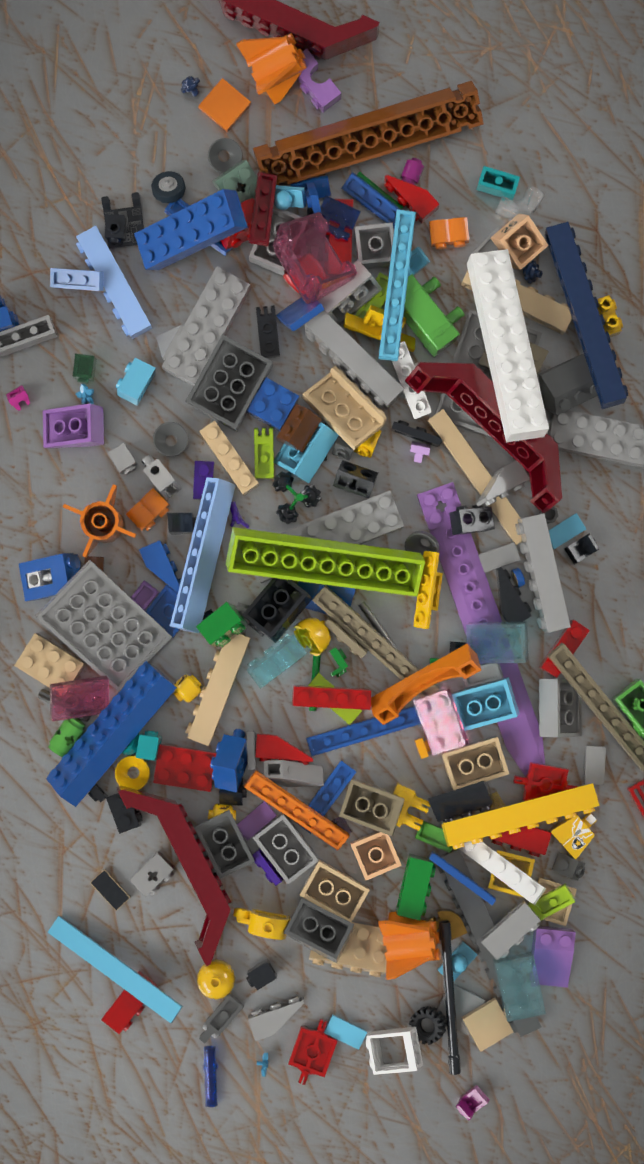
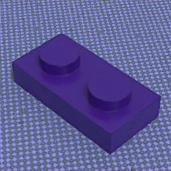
(201, 471)
(270, 871)

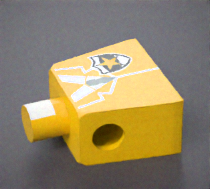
(574, 833)

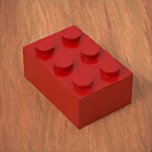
(184, 767)

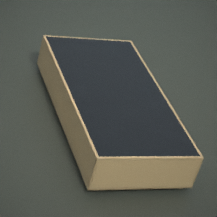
(110, 889)

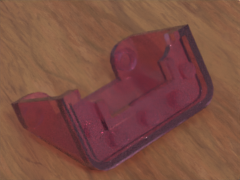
(310, 257)

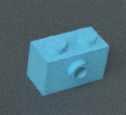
(135, 381)

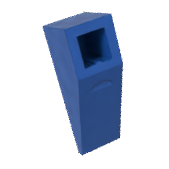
(157, 560)

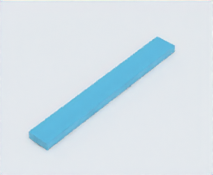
(397, 285)
(115, 969)

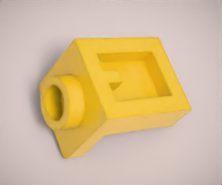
(367, 448)

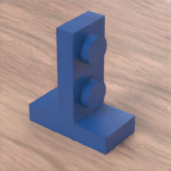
(314, 189)

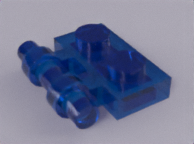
(341, 214)

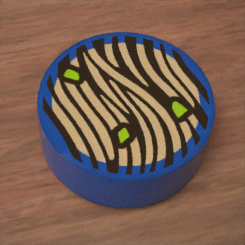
(518, 577)

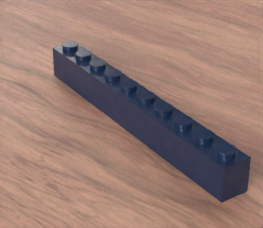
(585, 315)

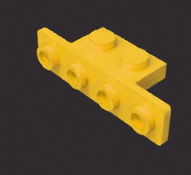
(372, 325)
(428, 591)

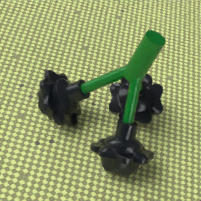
(308, 496)

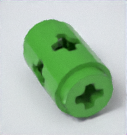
(63, 742)

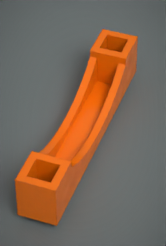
(459, 663)

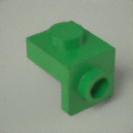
(339, 657)

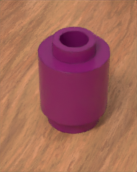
(412, 171)

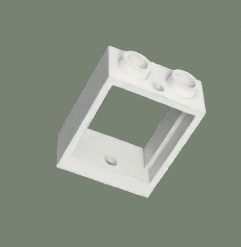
(411, 1045)

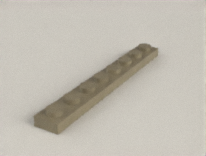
(368, 636)
(599, 703)

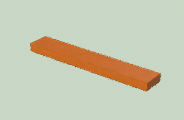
(296, 810)

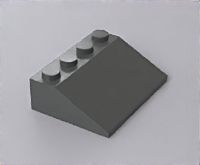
(229, 382)

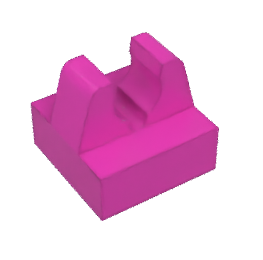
(17, 395)

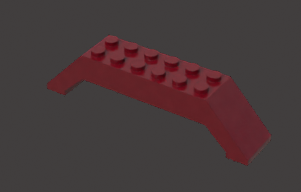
(309, 32)
(476, 396)
(193, 861)

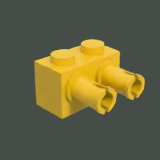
(612, 323)
(410, 800)

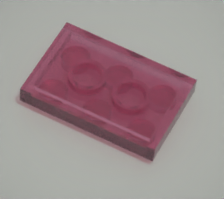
(78, 698)
(441, 722)

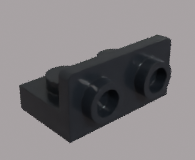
(124, 818)

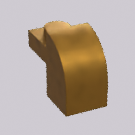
(457, 925)

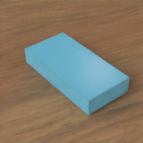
(566, 530)
(345, 1032)

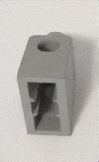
(160, 477)

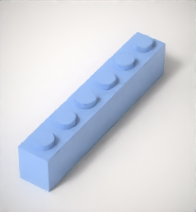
(114, 282)

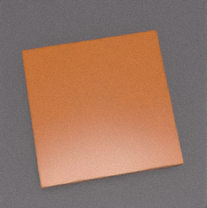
(224, 105)

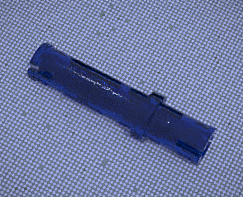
(210, 1076)

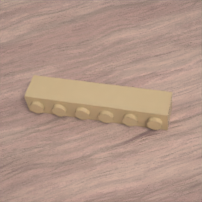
(538, 307)
(218, 690)

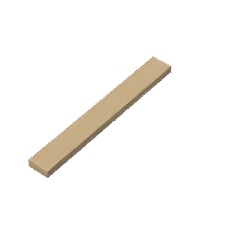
(474, 470)

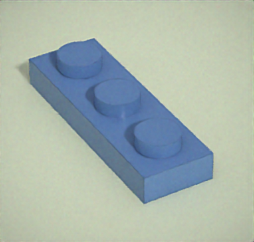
(76, 279)

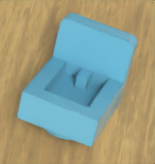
(417, 261)

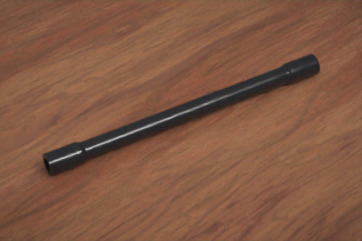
(445, 937)

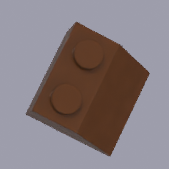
(299, 428)

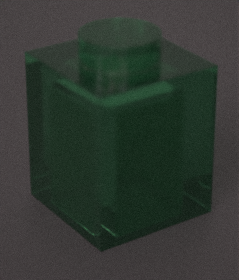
(84, 368)

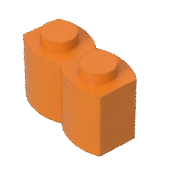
(449, 232)
(148, 510)

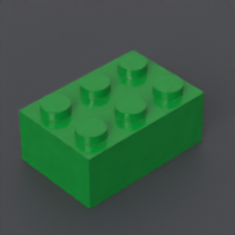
(222, 625)
(415, 887)

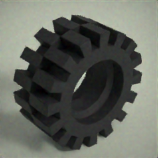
(439, 1025)

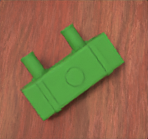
(427, 319)
(631, 703)

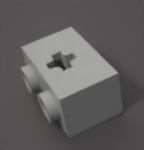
(142, 877)

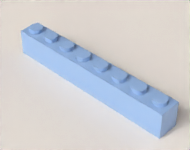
(202, 554)

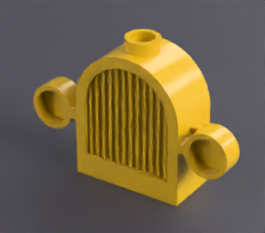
(263, 923)

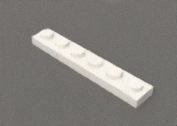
(504, 870)

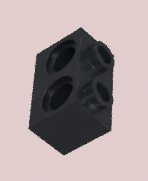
(355, 479)
(472, 522)

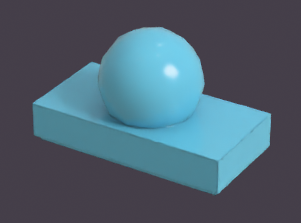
(289, 197)
(461, 958)

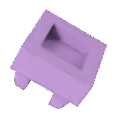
(419, 449)

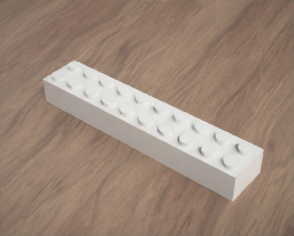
(507, 346)

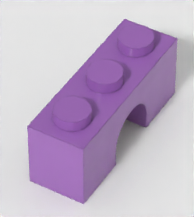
(323, 94)

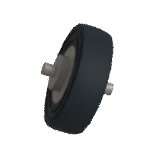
(168, 187)

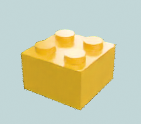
(523, 863)

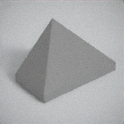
(167, 340)

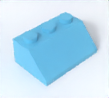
(306, 463)

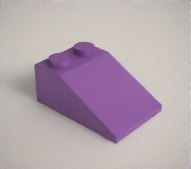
(73, 426)
(553, 954)

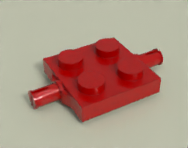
(543, 781)
(312, 1051)

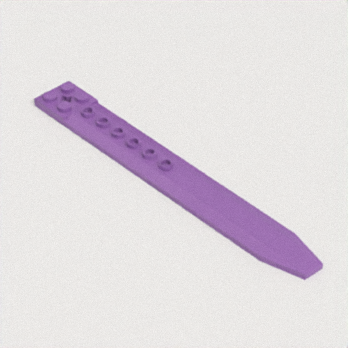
(477, 604)

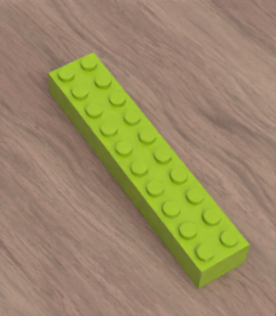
(324, 562)

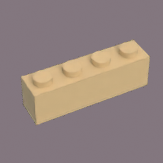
(229, 458)

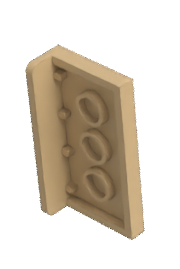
(345, 408)
(362, 952)

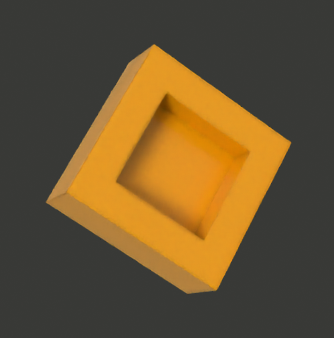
(423, 747)

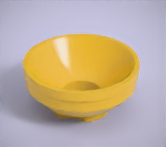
(124, 779)

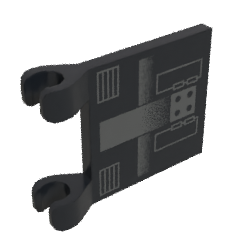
(133, 216)

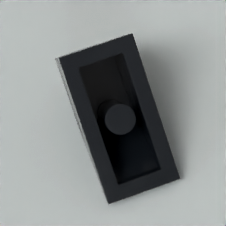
(181, 523)

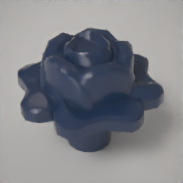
(190, 85)
(532, 272)

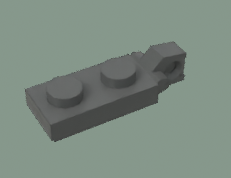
(221, 1017)

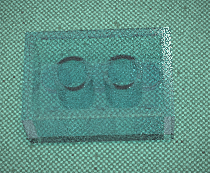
(498, 641)
(276, 660)
(519, 986)

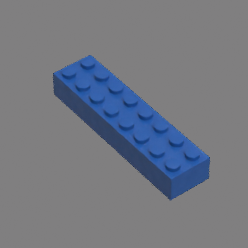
(110, 733)

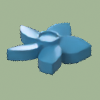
(85, 394)
(264, 1064)

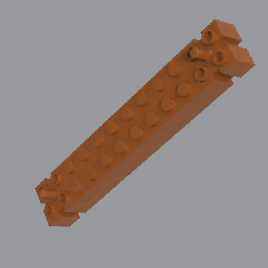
(371, 134)

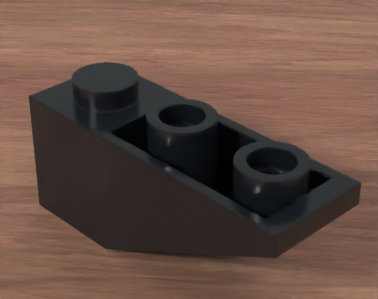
(510, 603)

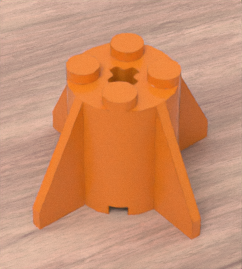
(274, 64)
(99, 512)
(408, 943)

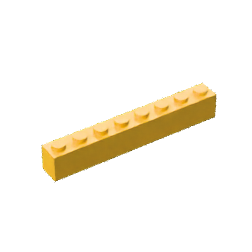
(519, 815)

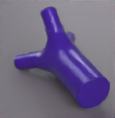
(236, 517)

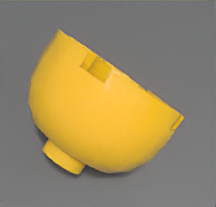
(314, 634)
(216, 979)

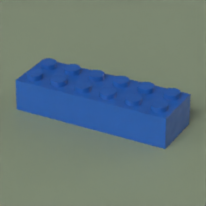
(191, 229)

